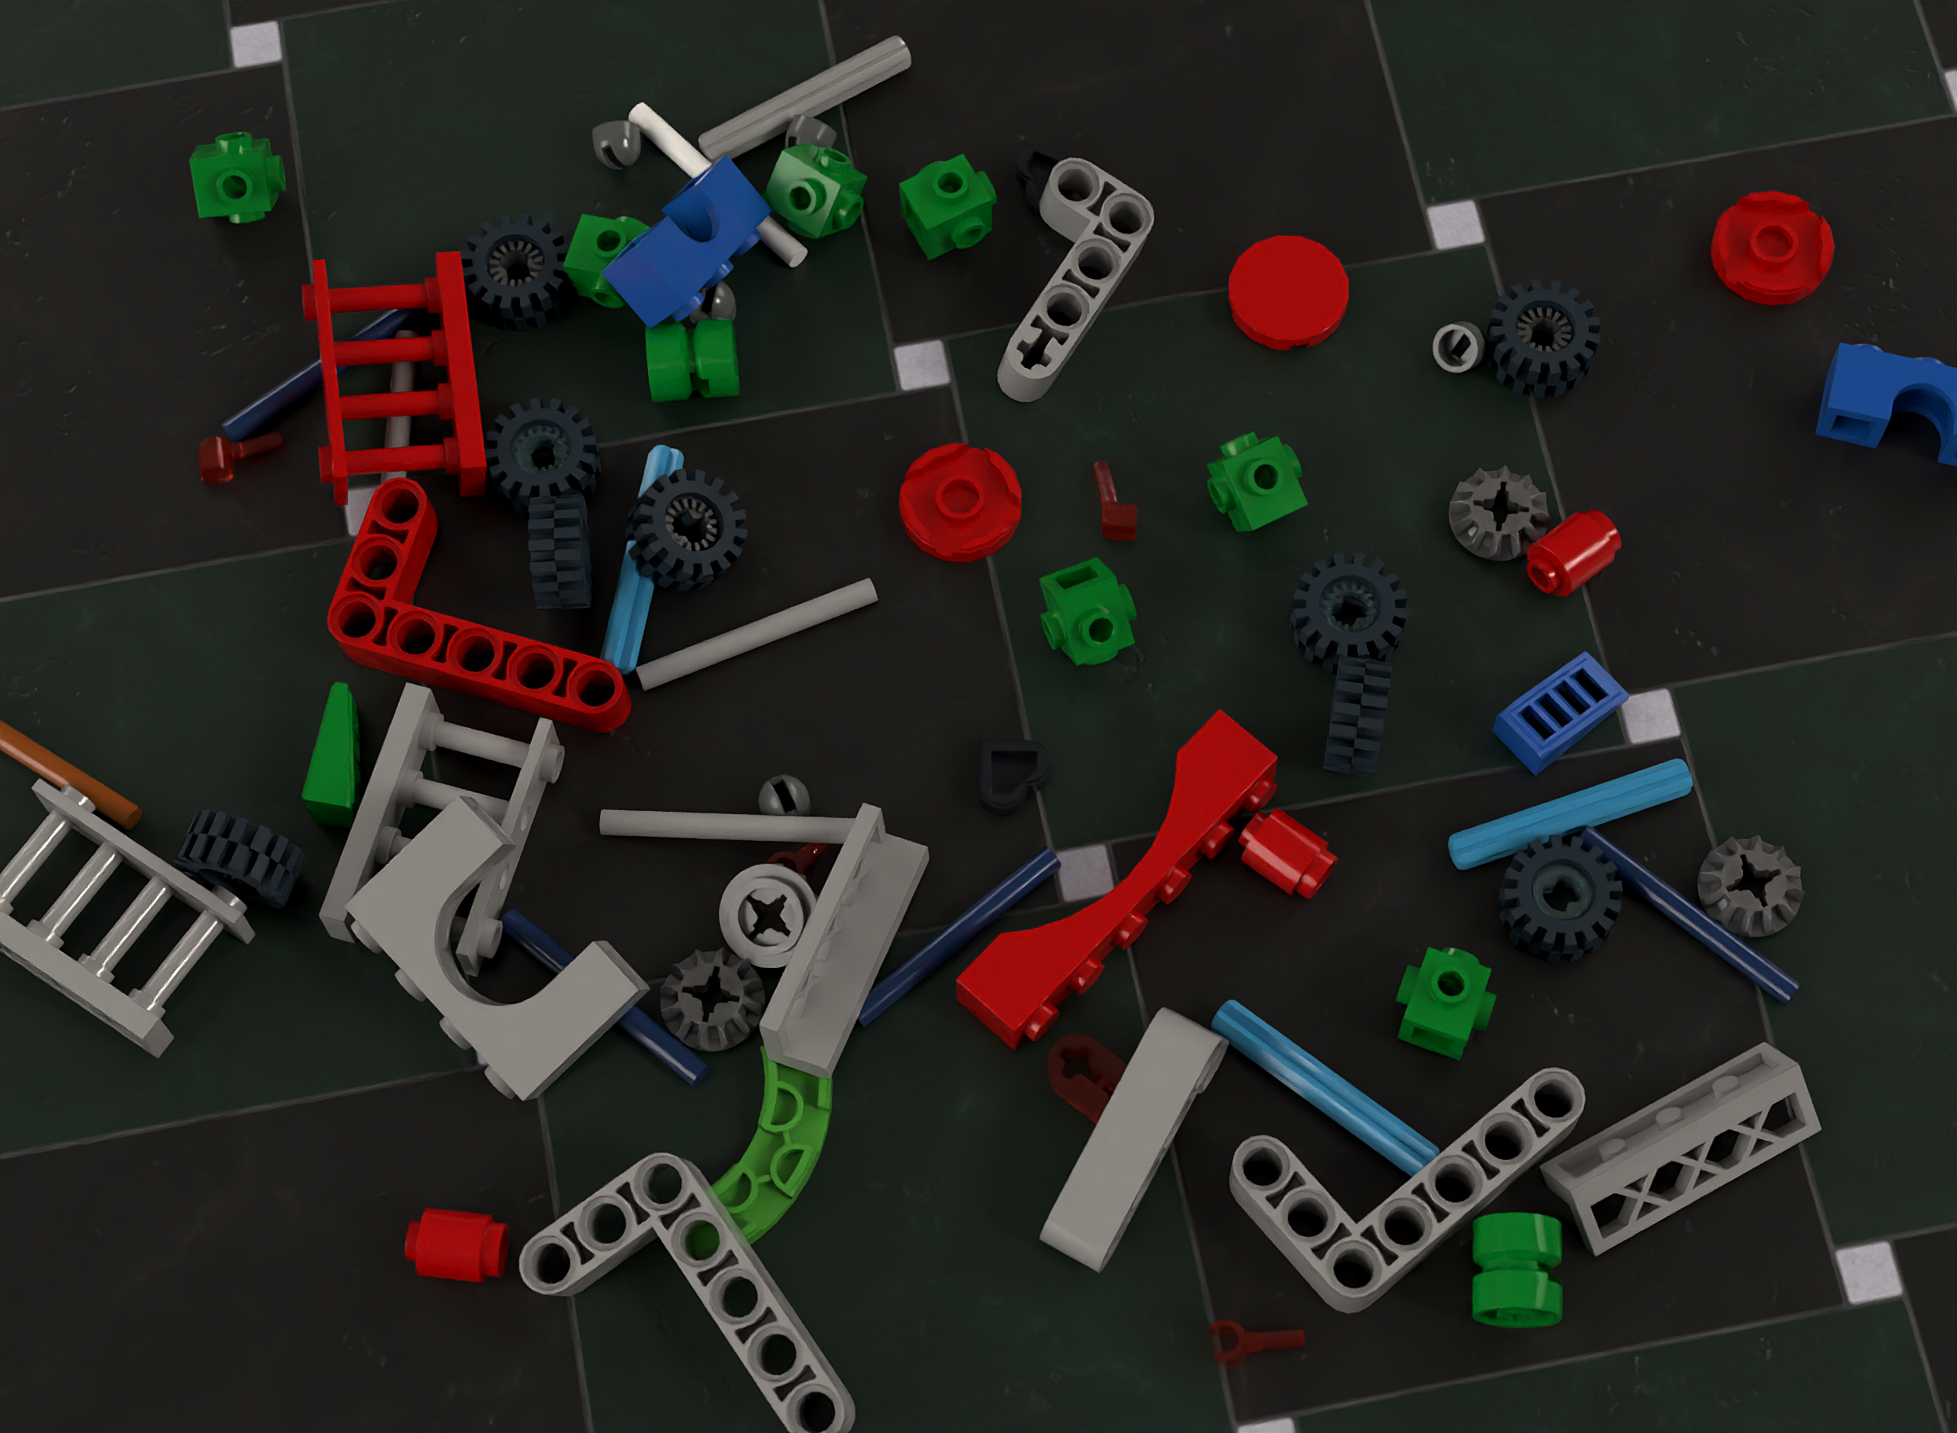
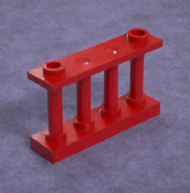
(445, 347)

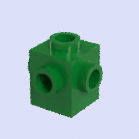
(217, 182)
(815, 190)
(947, 206)
(592, 249)
(1258, 500)
(1087, 612)
(1445, 1001)

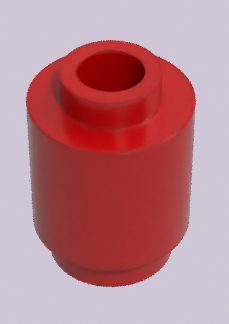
(1573, 552)
(1287, 853)
(457, 1245)

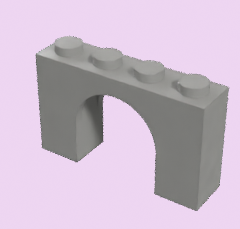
(410, 917)

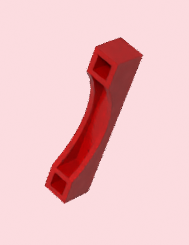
(1031, 971)

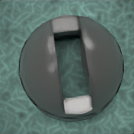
(808, 129)
(617, 143)
(723, 303)
(1451, 338)
(770, 802)

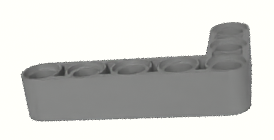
(1414, 1202)
(710, 1278)

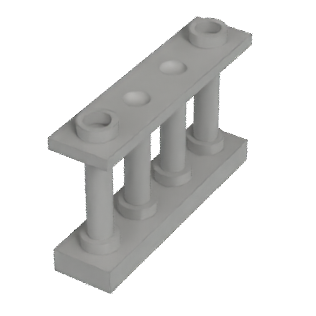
(400, 784)
(90, 976)

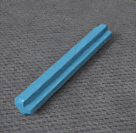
(633, 587)
(1570, 813)
(1323, 1088)

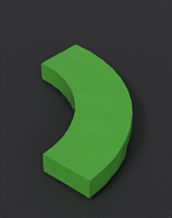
(778, 1159)

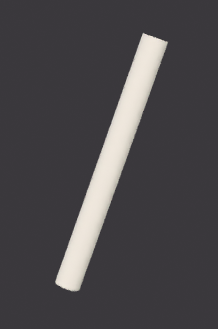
(694, 162)

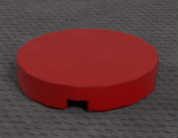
(1772, 248)
(1288, 292)
(960, 502)

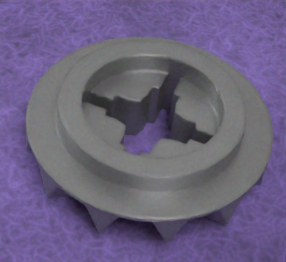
(1476, 527)
(1739, 909)
(742, 916)
(729, 1022)

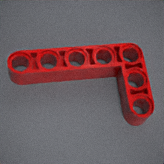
(455, 639)

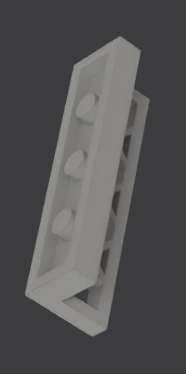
(842, 946)
(1671, 1128)

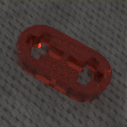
(1080, 1091)

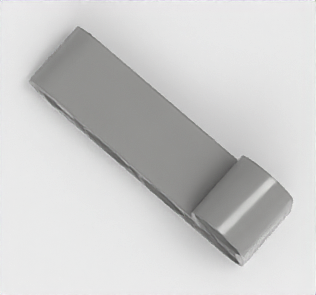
(1069, 289)
(1132, 1137)

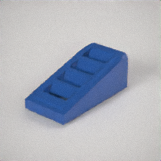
(1527, 743)

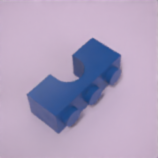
(691, 245)
(1872, 385)

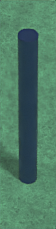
(310, 377)
(1693, 919)
(957, 934)
(633, 1022)

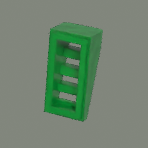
(334, 772)

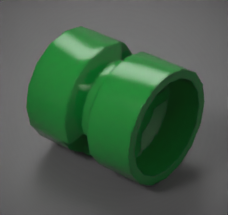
(692, 360)
(1517, 1267)

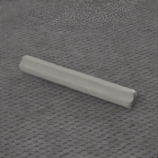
(806, 99)

